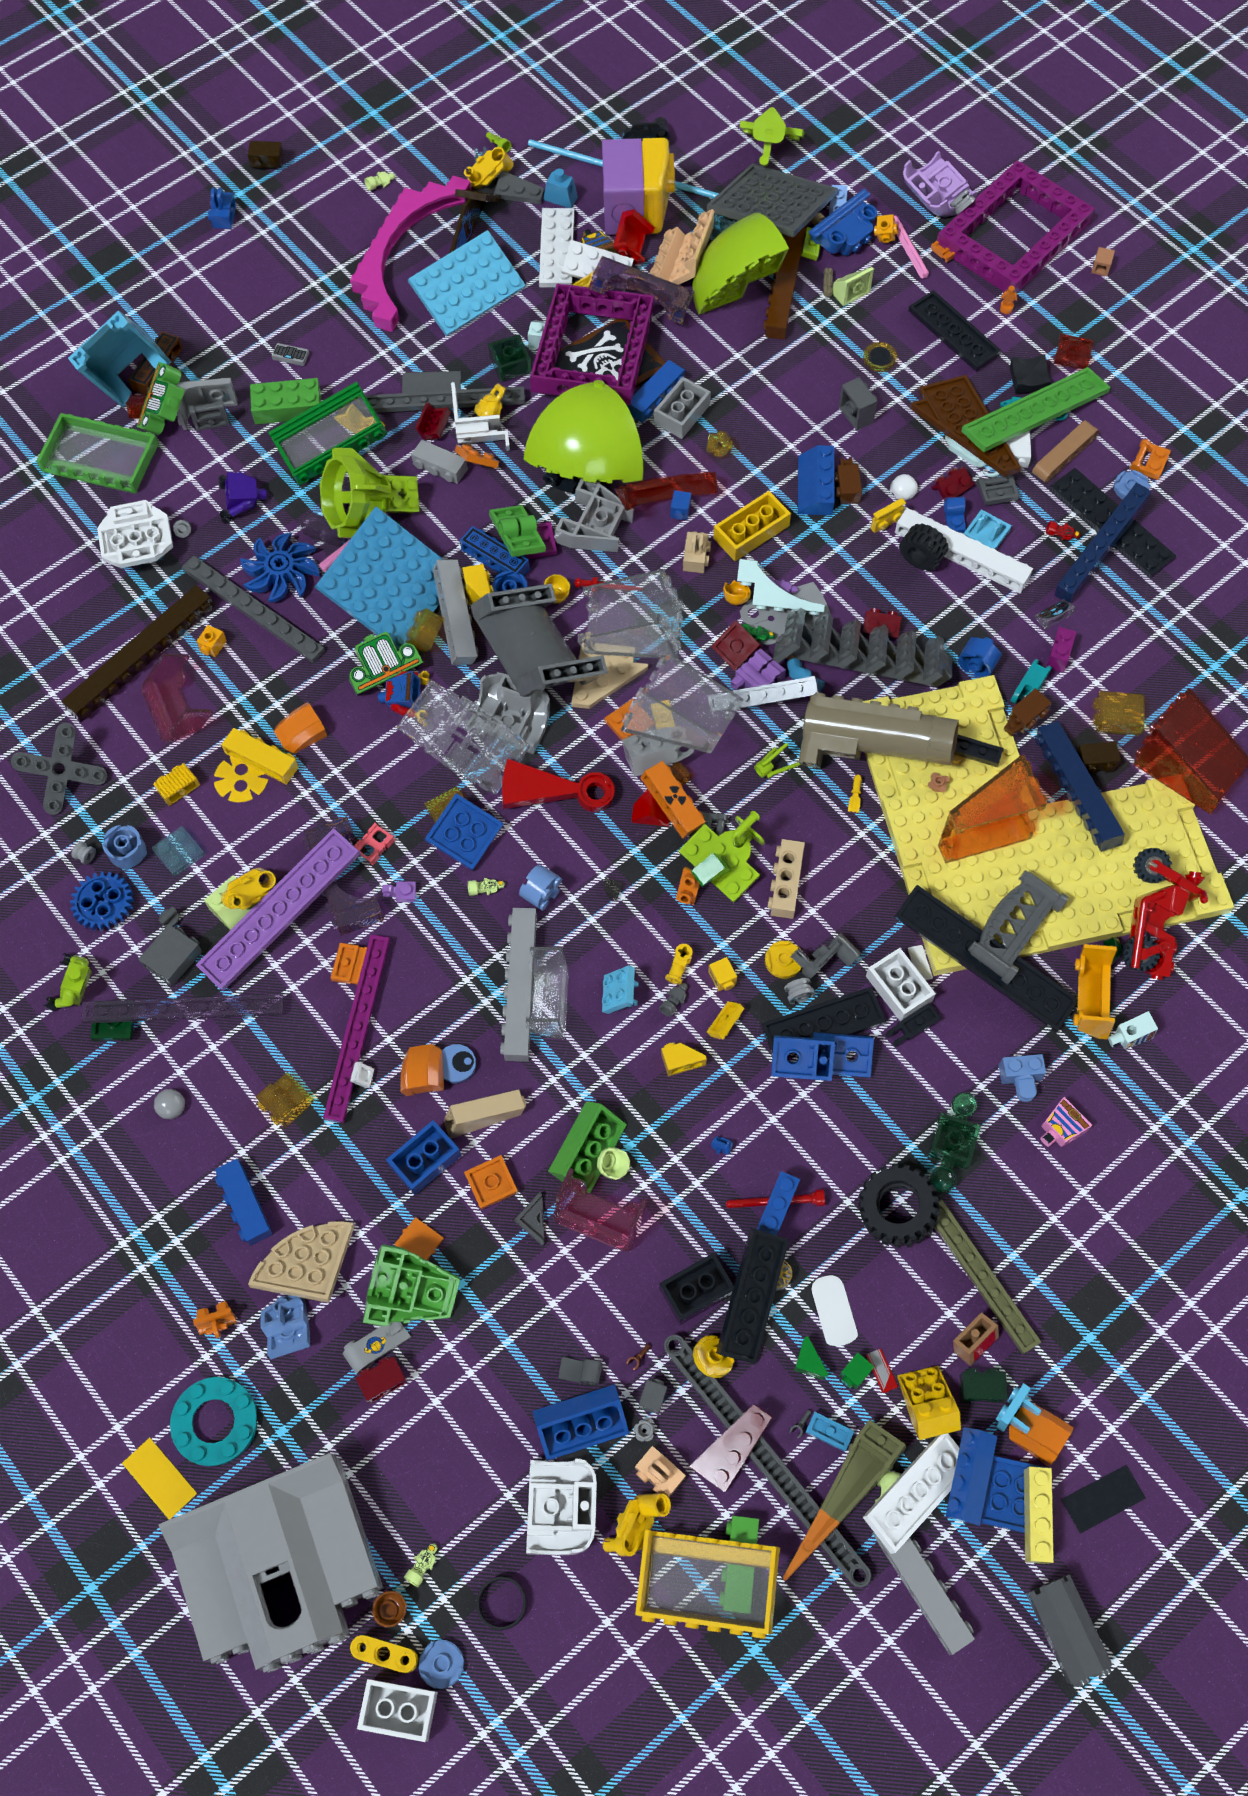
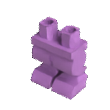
(752, 674)

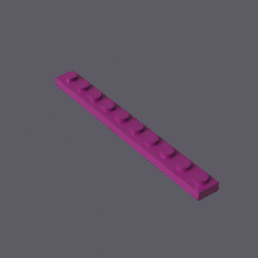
(356, 1028)

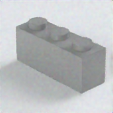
(439, 462)

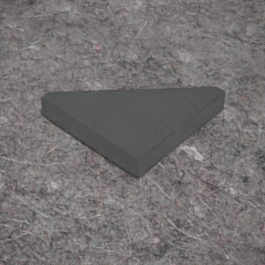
(532, 1219)

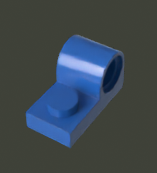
(954, 513)

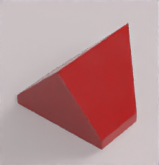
(648, 811)

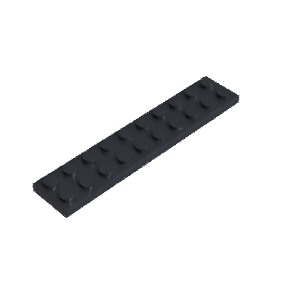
(954, 936)

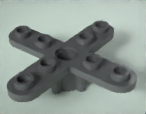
(72, 771)

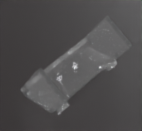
(549, 992)

